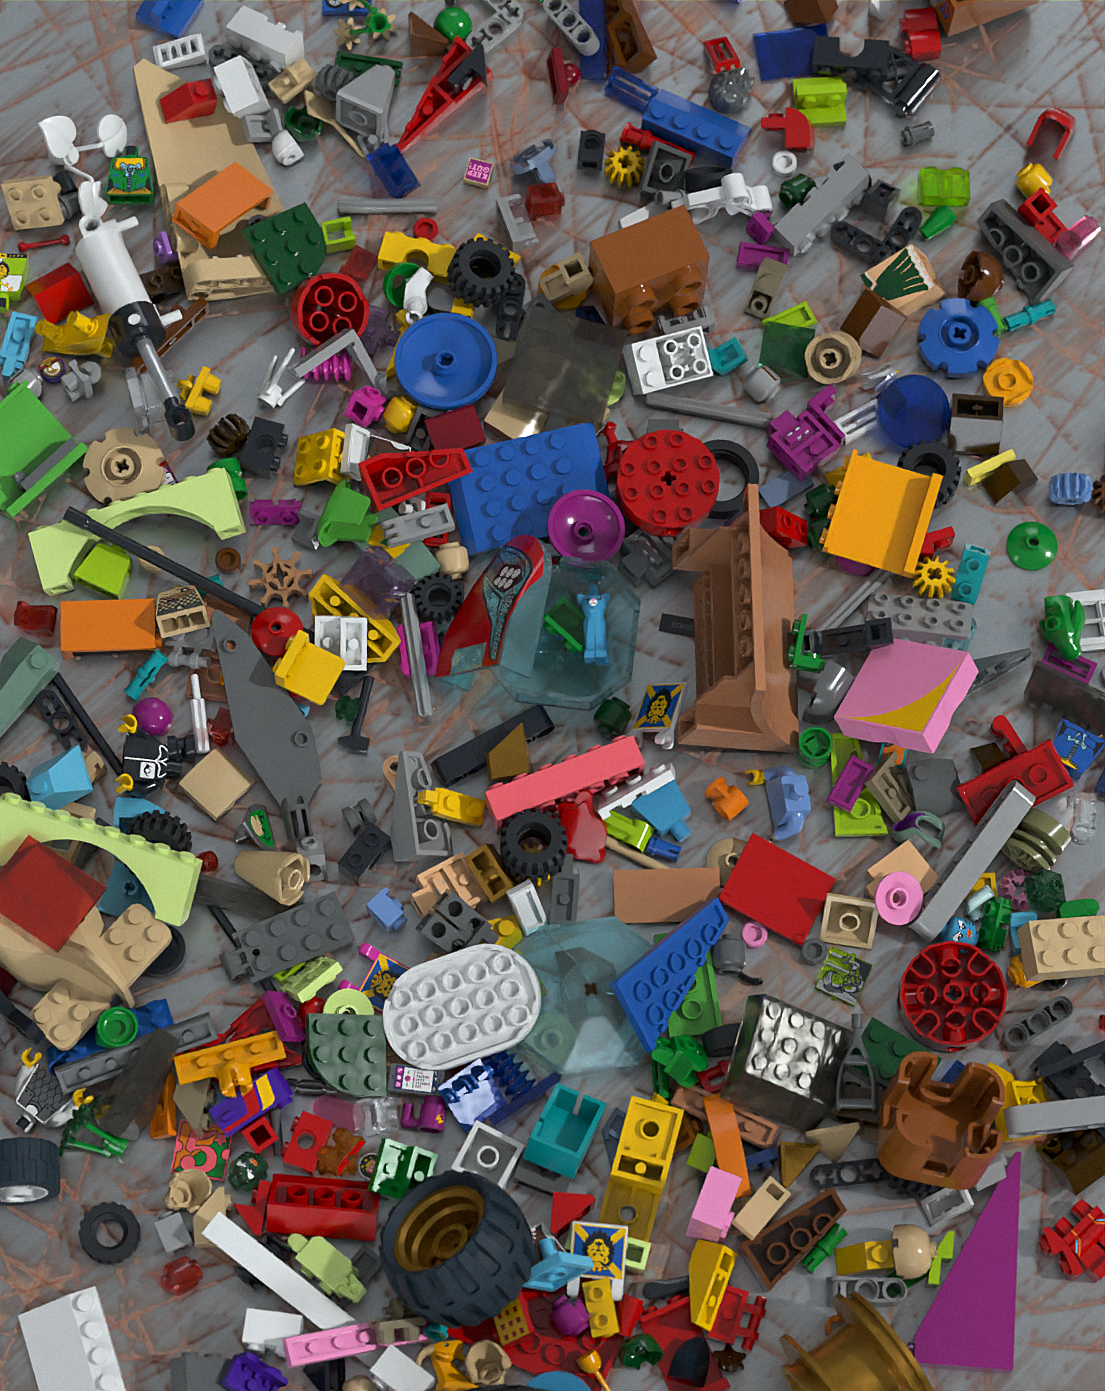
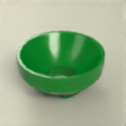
(396, 295)

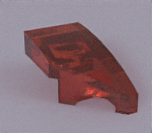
(359, 264)

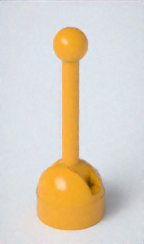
(590, 1363)

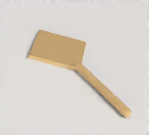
(322, 109)

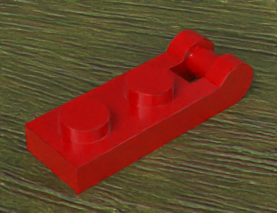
(1003, 729)

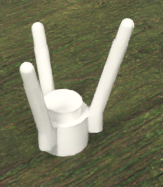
(269, 392)

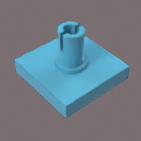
(122, 892)
(556, 1268)

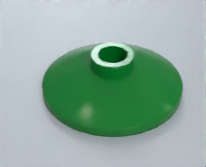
(1029, 556)

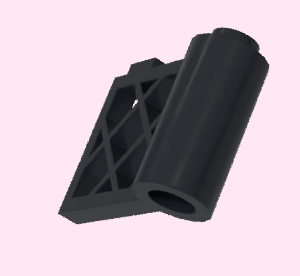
(913, 86)

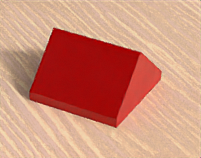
(59, 293)
(568, 1208)

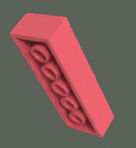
(562, 782)

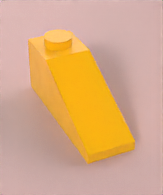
(708, 1278)

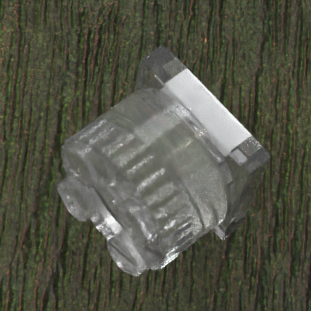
(145, 398)

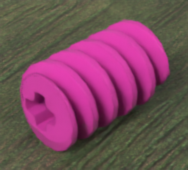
(335, 364)

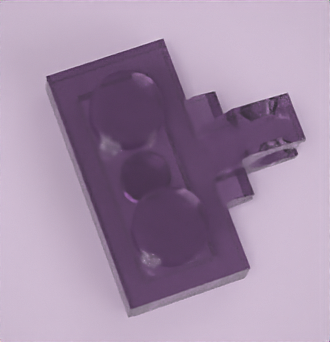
(378, 331)

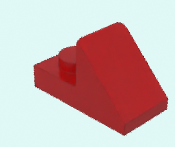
(255, 1216)

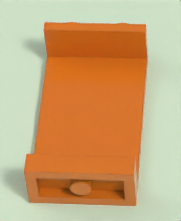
(220, 203)
(108, 626)

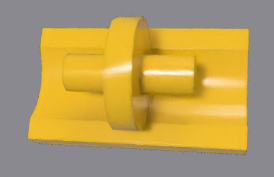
(204, 382)

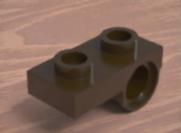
(162, 282)

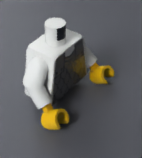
(42, 1097)

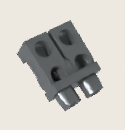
(468, 925)

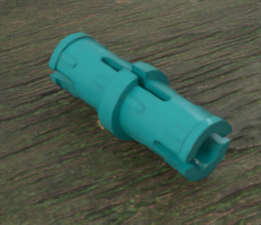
(1029, 315)
(145, 674)

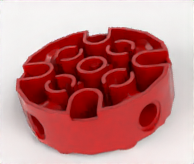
(648, 498)
(933, 1015)

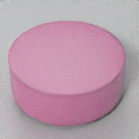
(754, 934)

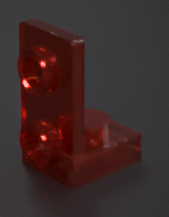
(221, 729)

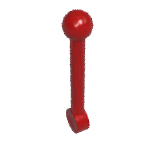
(64, 240)

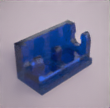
(393, 171)

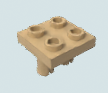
(33, 202)

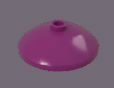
(589, 512)

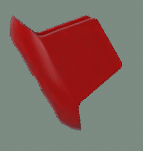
(1060, 116)

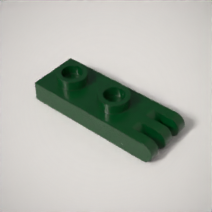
(360, 64)

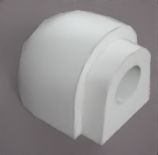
(285, 148)

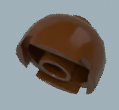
(981, 277)

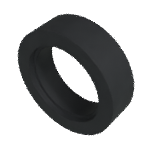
(745, 461)

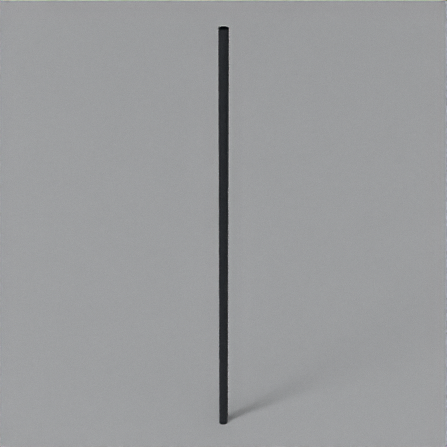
(116, 765)

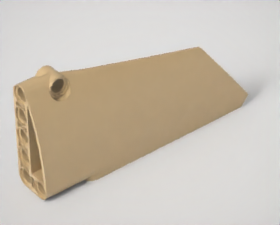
(183, 160)

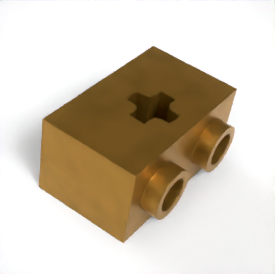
(490, 872)

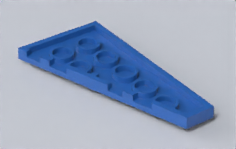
(664, 974)

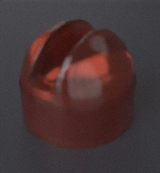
(211, 858)

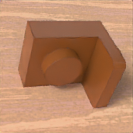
(687, 1133)

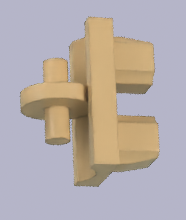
(292, 80)

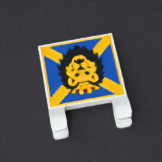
(659, 712)
(607, 1249)

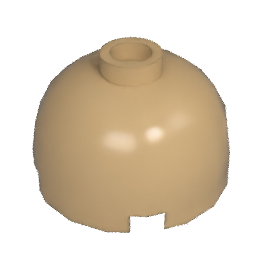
(912, 1251)

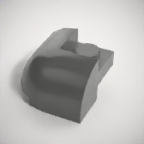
(828, 694)

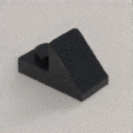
(473, 65)

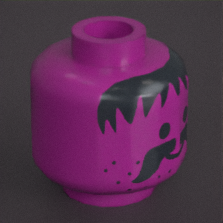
(570, 1315)

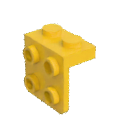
(308, 669)

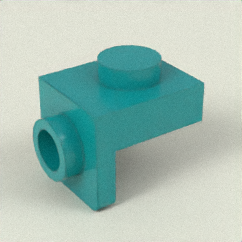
(727, 356)

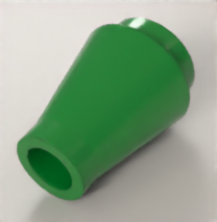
(938, 221)

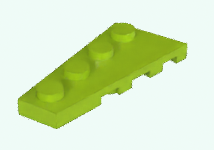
(865, 815)

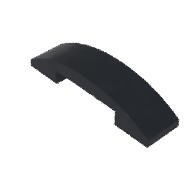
(847, 639)

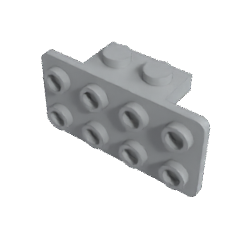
(922, 619)

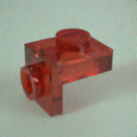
(35, 617)

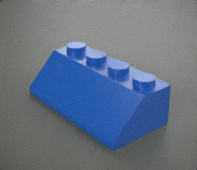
(695, 128)

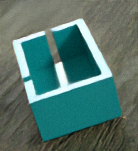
(562, 1137)

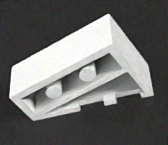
(265, 40)

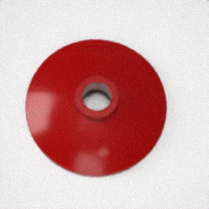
(270, 641)

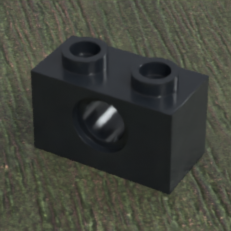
(263, 433)
(364, 854)

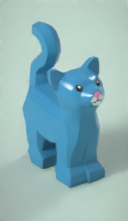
(595, 626)

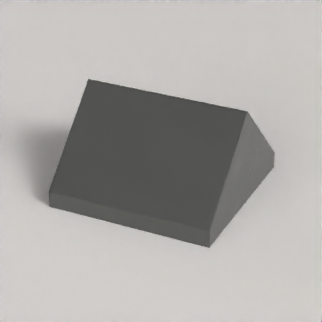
(664, 169)

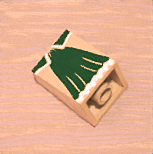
(905, 281)

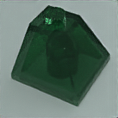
(785, 348)

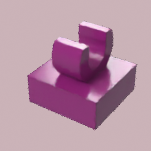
(760, 228)

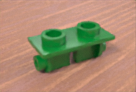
(995, 911)

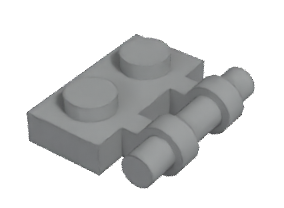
(198, 641)

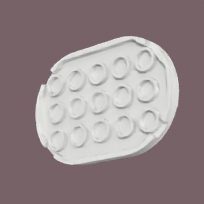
(462, 1007)

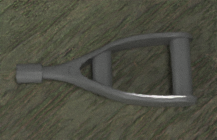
(856, 1060)

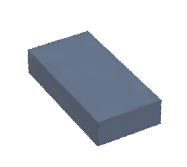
(783, 489)

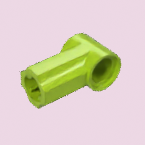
(630, 832)

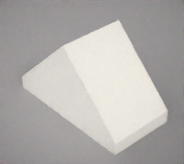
(946, 1205)

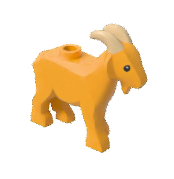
(442, 1357)

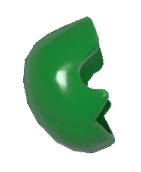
(453, 22)

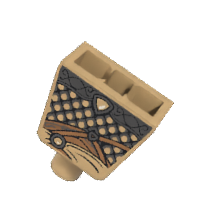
(180, 611)

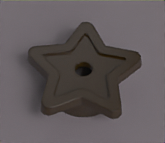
(729, 1359)

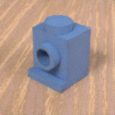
(386, 911)

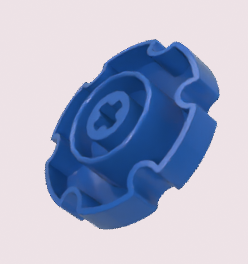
(962, 321)

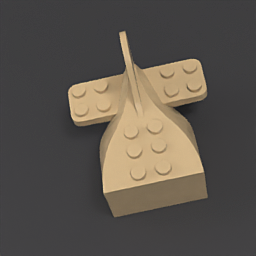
(87, 972)

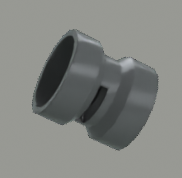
(353, 817)

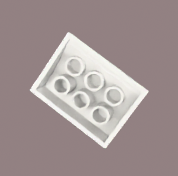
(72, 1345)

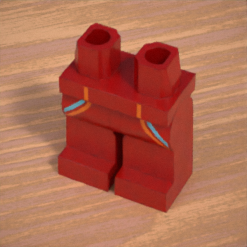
(1086, 1238)

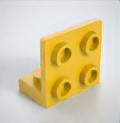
(319, 458)

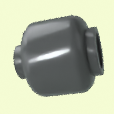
(729, 954)

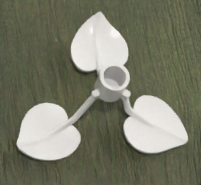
(59, 135)

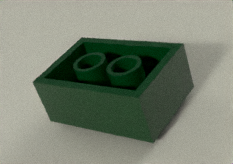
(886, 1052)

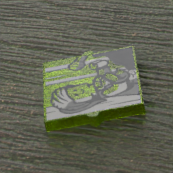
(843, 976)

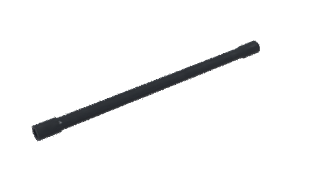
(85, 522)

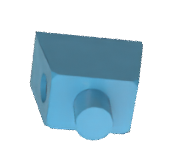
(664, 811)

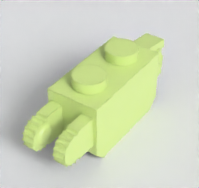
(328, 1266)

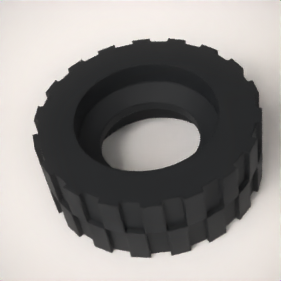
(94, 1218)

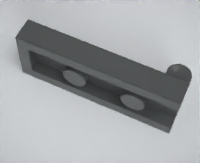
(25, 483)

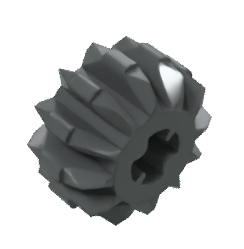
(331, 80)

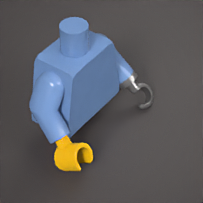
(787, 799)

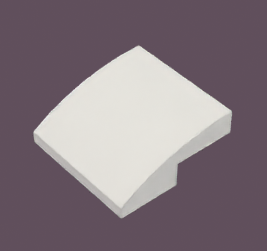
(344, 638)

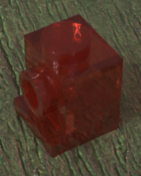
(544, 200)

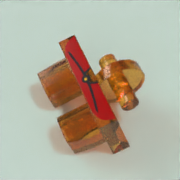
(343, 1156)

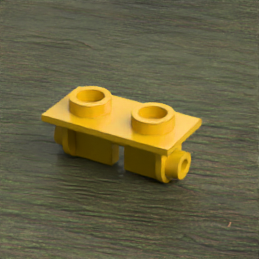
(601, 1308)

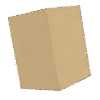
(848, 921)

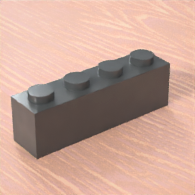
(1024, 250)

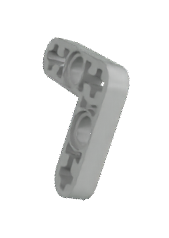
(501, 19)

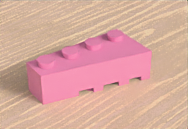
(712, 1211)

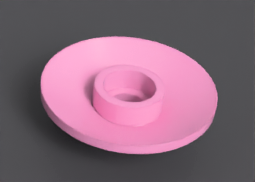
(908, 898)

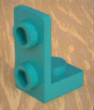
(970, 573)

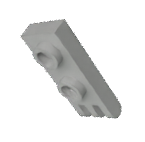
(418, 526)

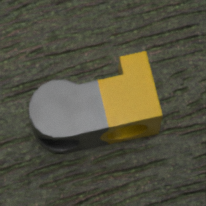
(442, 302)

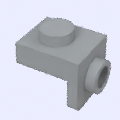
(262, 127)

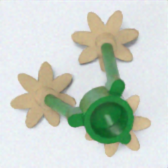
(374, 22)

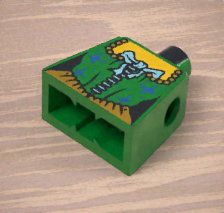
(129, 179)

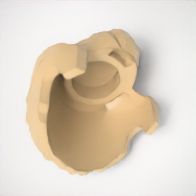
(188, 1190)
(486, 1363)

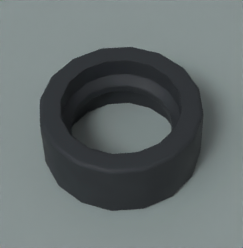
(704, 178)
(720, 1040)

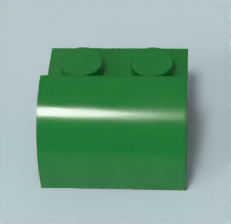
(399, 1169)

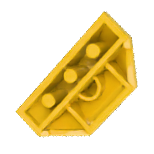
(330, 600)

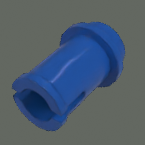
(662, 848)

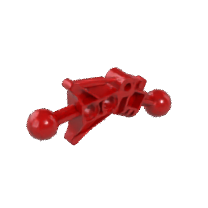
(255, 1021)

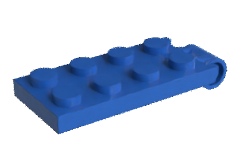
(149, 1017)

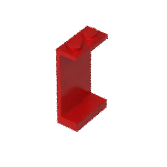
(671, 1328)

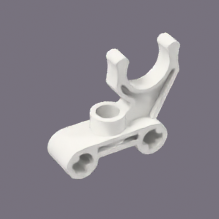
(732, 196)

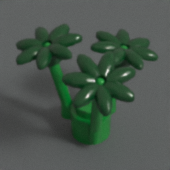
(111, 1143)

